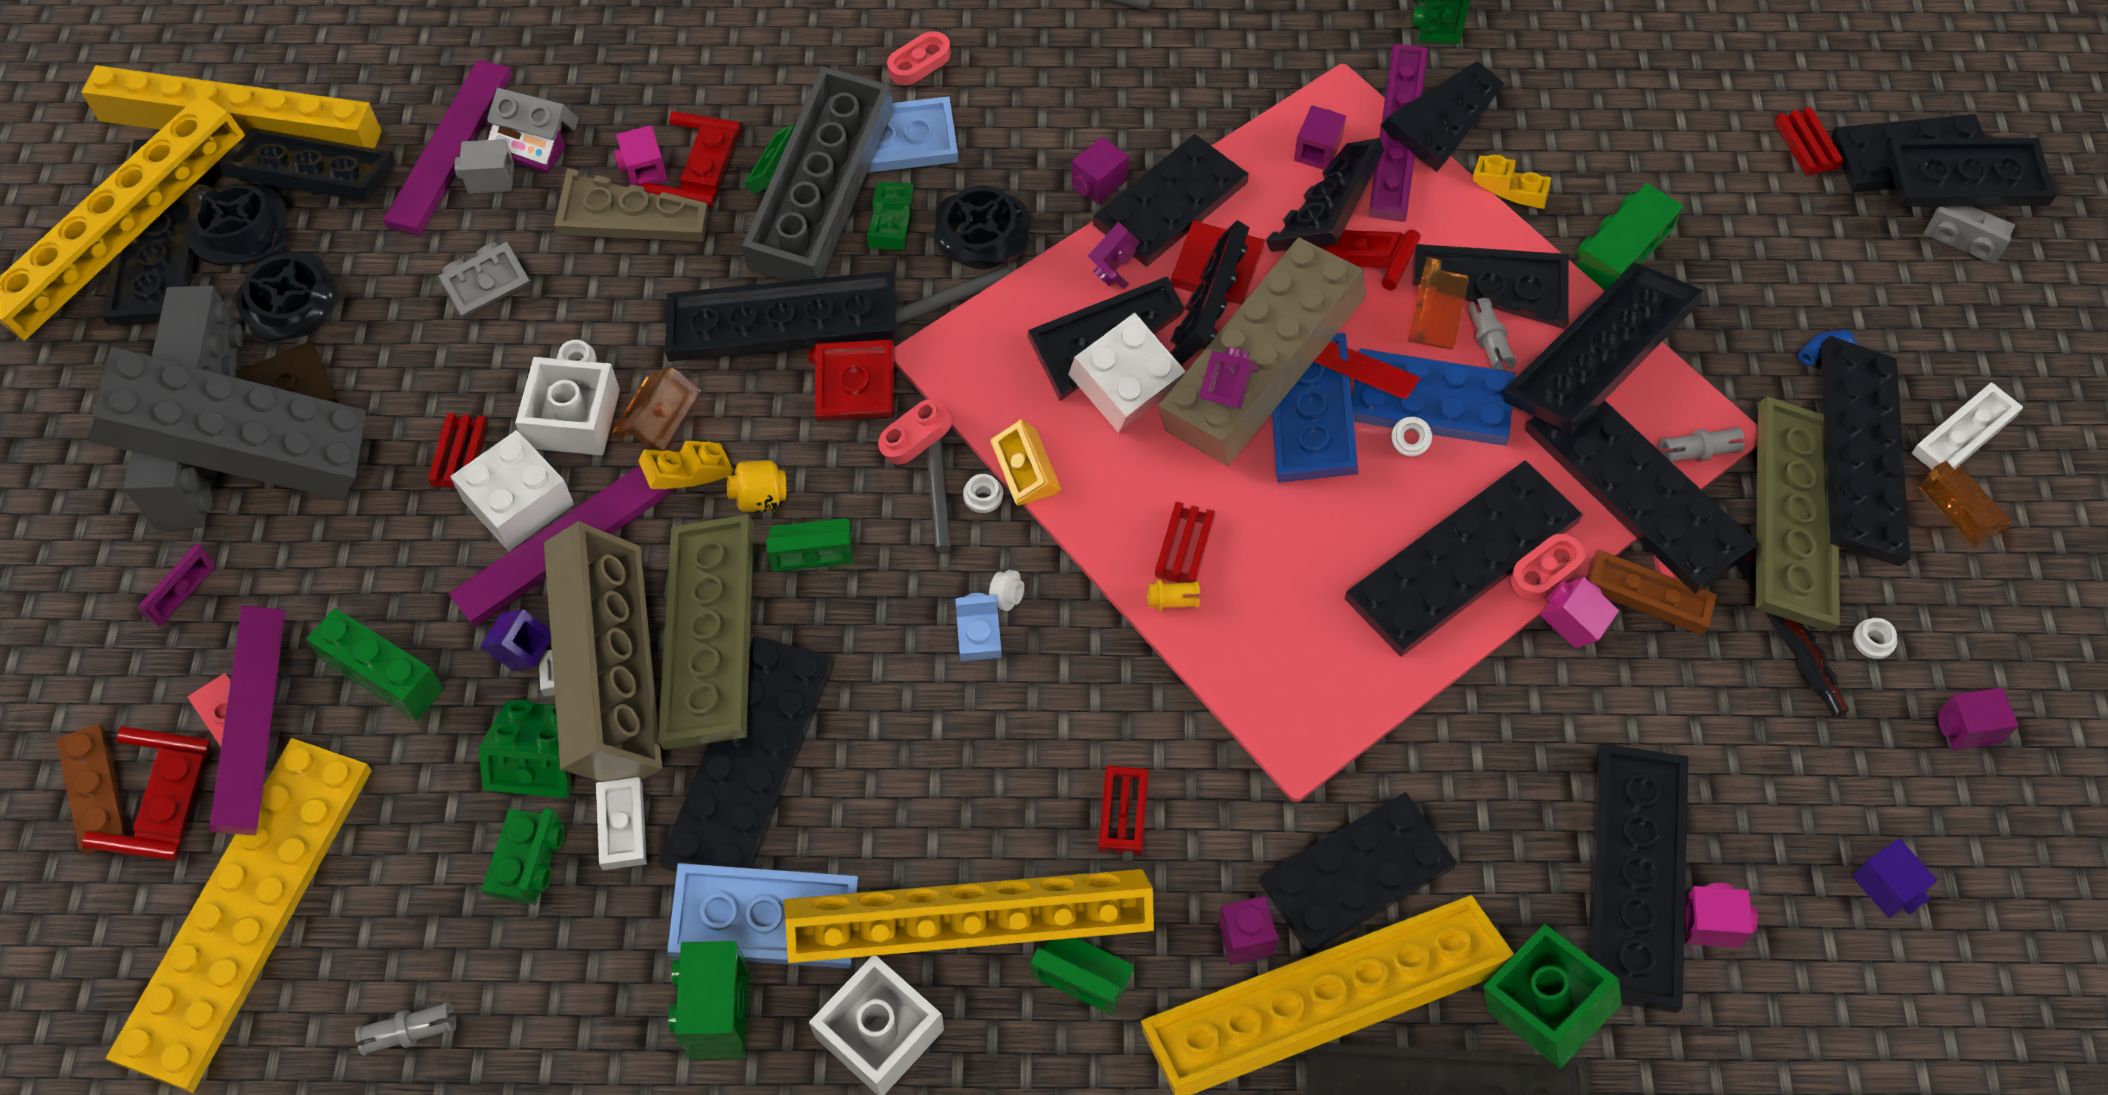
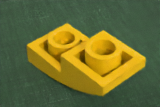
(1499, 177)
(692, 466)

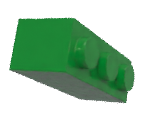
(1628, 236)
(375, 664)

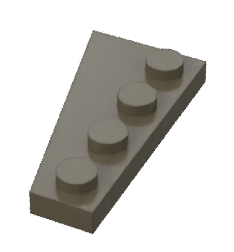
(616, 211)

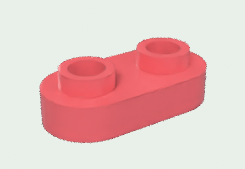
(915, 59)
(915, 431)
(1545, 569)

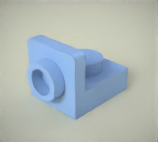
(978, 627)

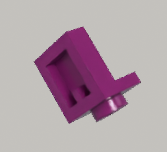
(1112, 252)
(1227, 377)

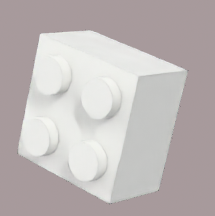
(1126, 372)
(568, 405)
(512, 490)
(877, 1025)

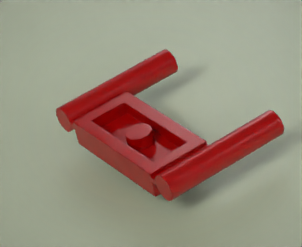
(707, 158)
(1378, 251)
(166, 797)

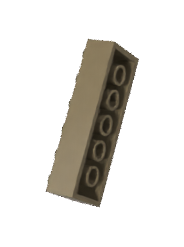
(1284, 331)
(601, 656)

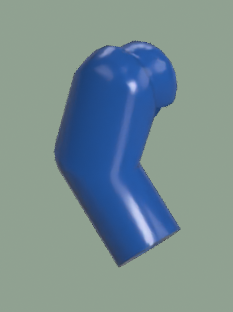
(1812, 350)

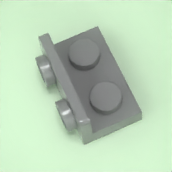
(530, 114)
(1970, 231)
(483, 278)

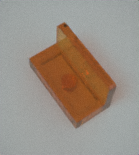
(1438, 306)
(658, 408)
(1964, 504)

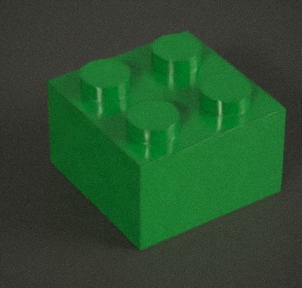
(1552, 995)
(710, 1000)

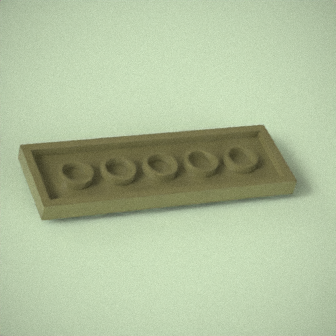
(1794, 553)
(707, 633)

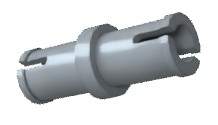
(1491, 335)
(1702, 444)
(405, 1028)

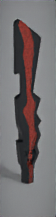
(1810, 657)

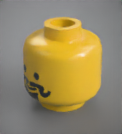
(757, 486)

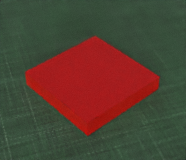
(1196, 252)
(854, 380)

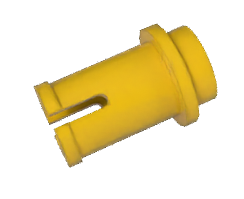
(1170, 595)

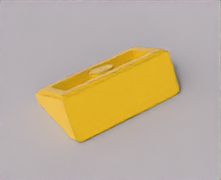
(1025, 463)

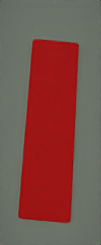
(1368, 370)

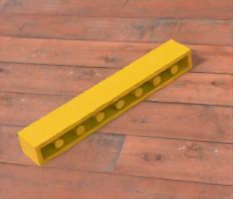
(155, 99)

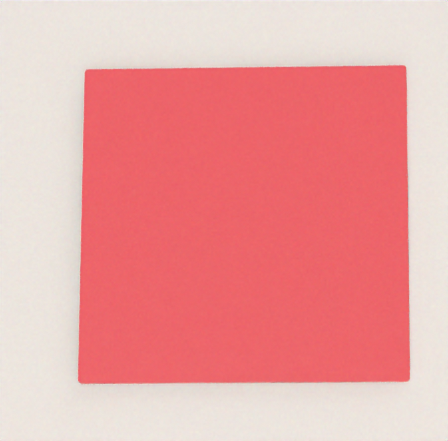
(1273, 634)

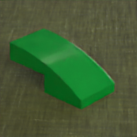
(891, 215)

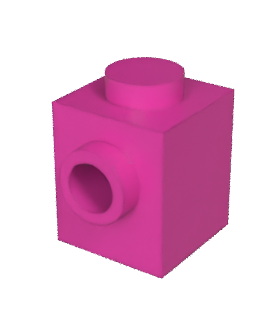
(640, 156)
(1579, 611)
(1719, 916)

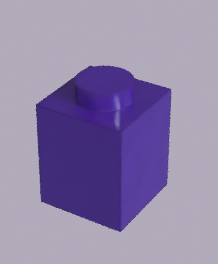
(517, 640)
(1895, 879)

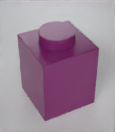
(1319, 137)
(1099, 170)
(1977, 719)
(1247, 930)

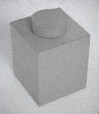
(485, 166)

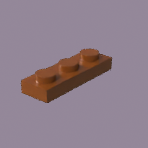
(1652, 592)
(91, 784)

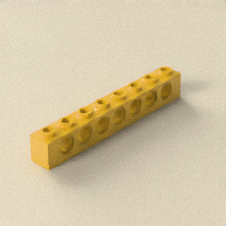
(114, 214)
(967, 915)

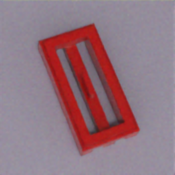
(1814, 141)
(444, 446)
(1192, 516)
(1121, 843)

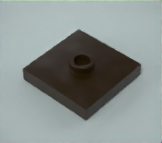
(295, 371)

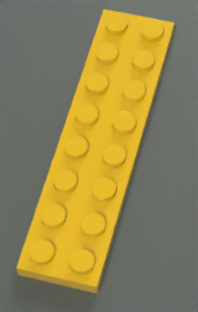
(239, 918)
(1325, 996)

